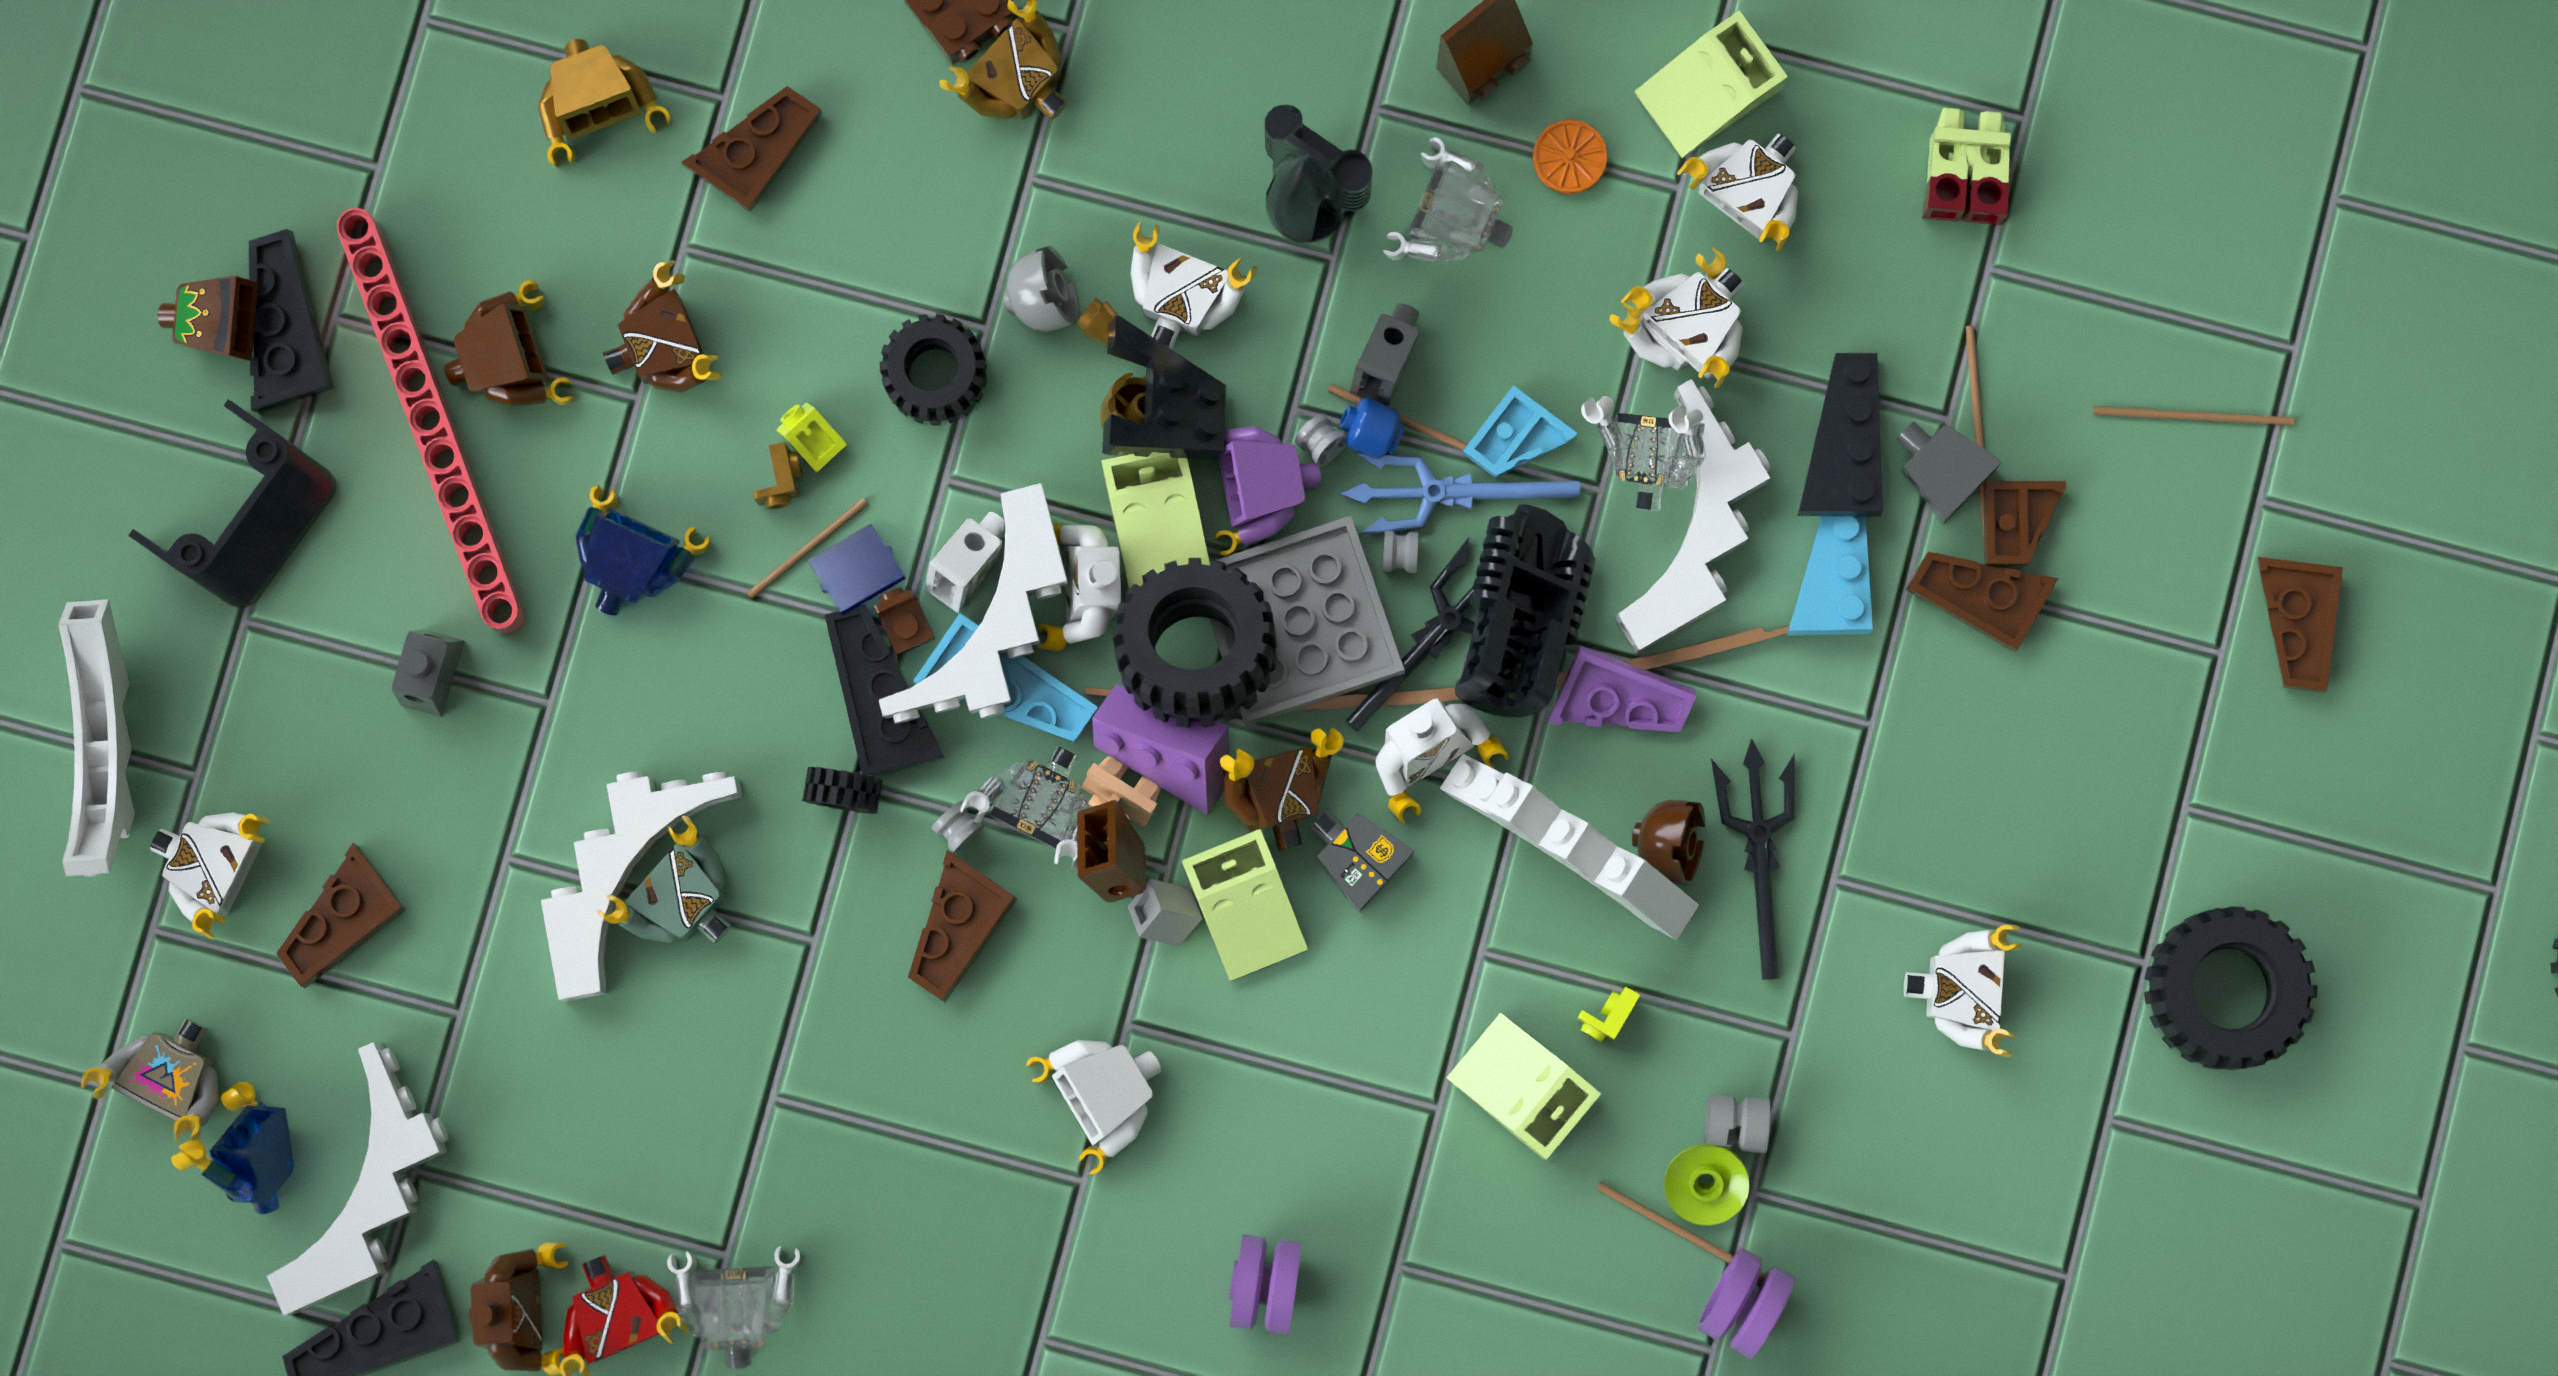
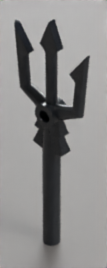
(1428, 640)
(1759, 846)

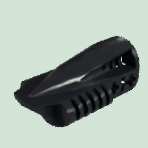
(1312, 178)
(1526, 599)

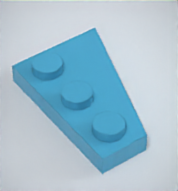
(1836, 581)

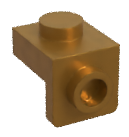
(786, 469)

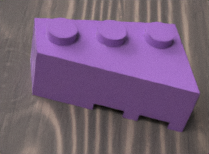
(1169, 755)

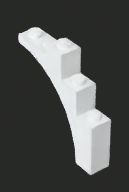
(1688, 586)
(977, 672)
(101, 738)
(1572, 843)
(605, 863)
(381, 1197)

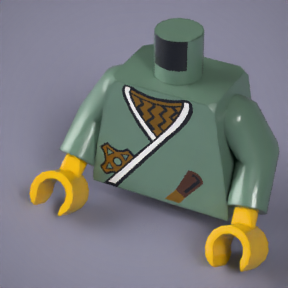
(677, 894)

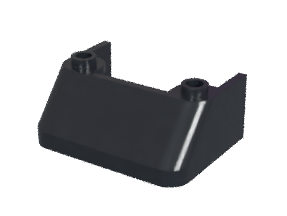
(265, 526)

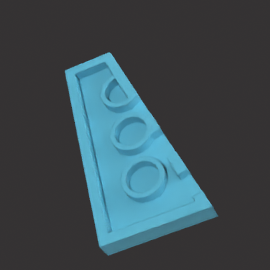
(1035, 694)

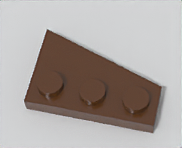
(1982, 596)
(2302, 619)
(344, 916)
(960, 923)

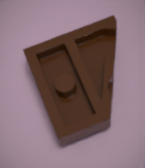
(2016, 518)

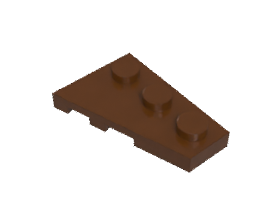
(756, 149)

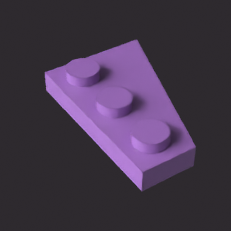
(1618, 693)

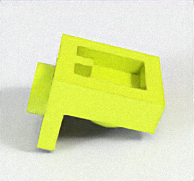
(810, 435)
(1616, 1009)

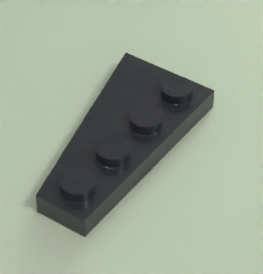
(286, 342)

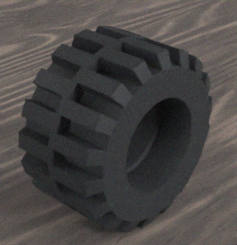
(924, 336)

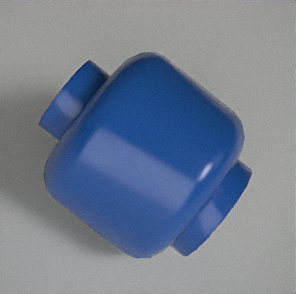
(1372, 428)

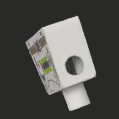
(965, 561)

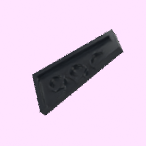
(1846, 452)
(865, 676)
(387, 1331)

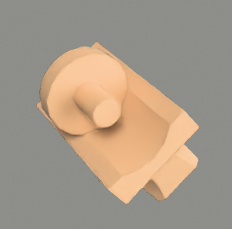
(1106, 785)

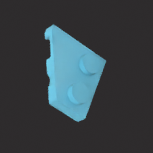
(1516, 434)

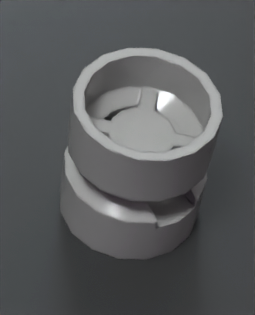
(1737, 1123)

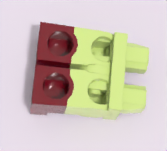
(1969, 154)

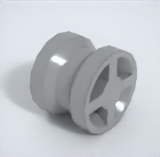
(1321, 440)
(1400, 552)
(957, 827)

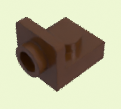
(903, 620)

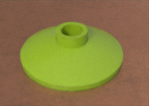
(1706, 1202)

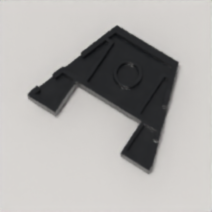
(1181, 401)

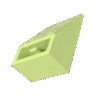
(1712, 84)
(1153, 512)
(1245, 905)
(1523, 1086)

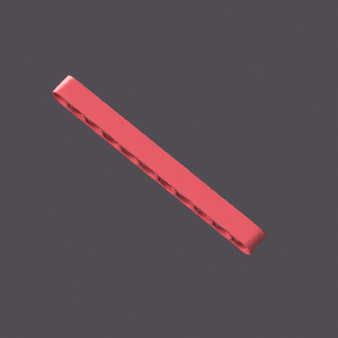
(420, 403)

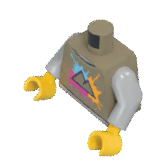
(164, 1076)

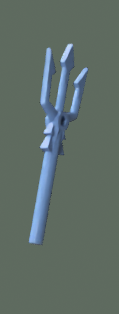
(1448, 491)

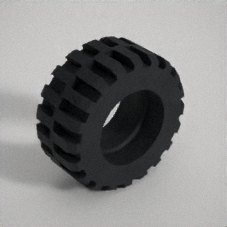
(1183, 594)
(2285, 977)

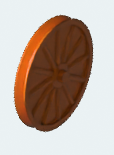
(1569, 156)

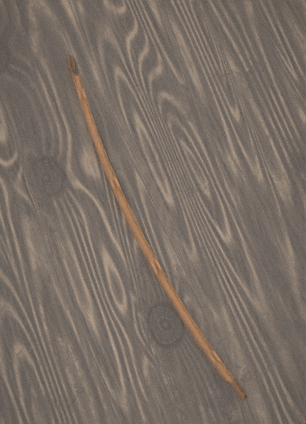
(1645, 662)

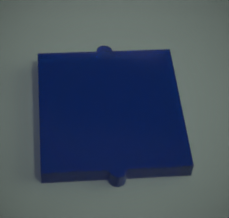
(856, 569)

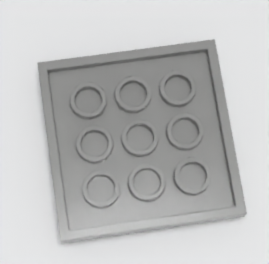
(1324, 618)

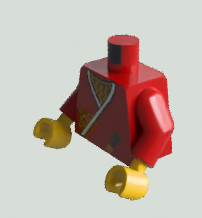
(614, 1316)

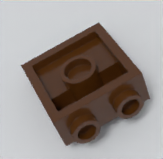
(962, 25)

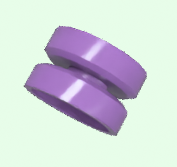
(1264, 1284)
(1752, 1306)

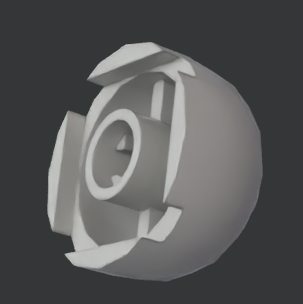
(1040, 293)

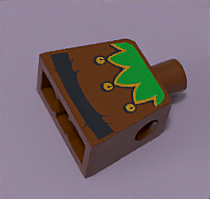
(214, 316)

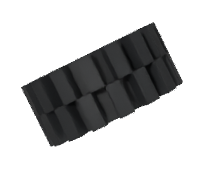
(842, 790)

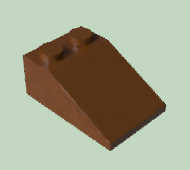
(1484, 49)

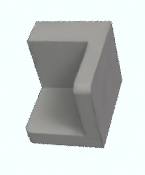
(1164, 912)

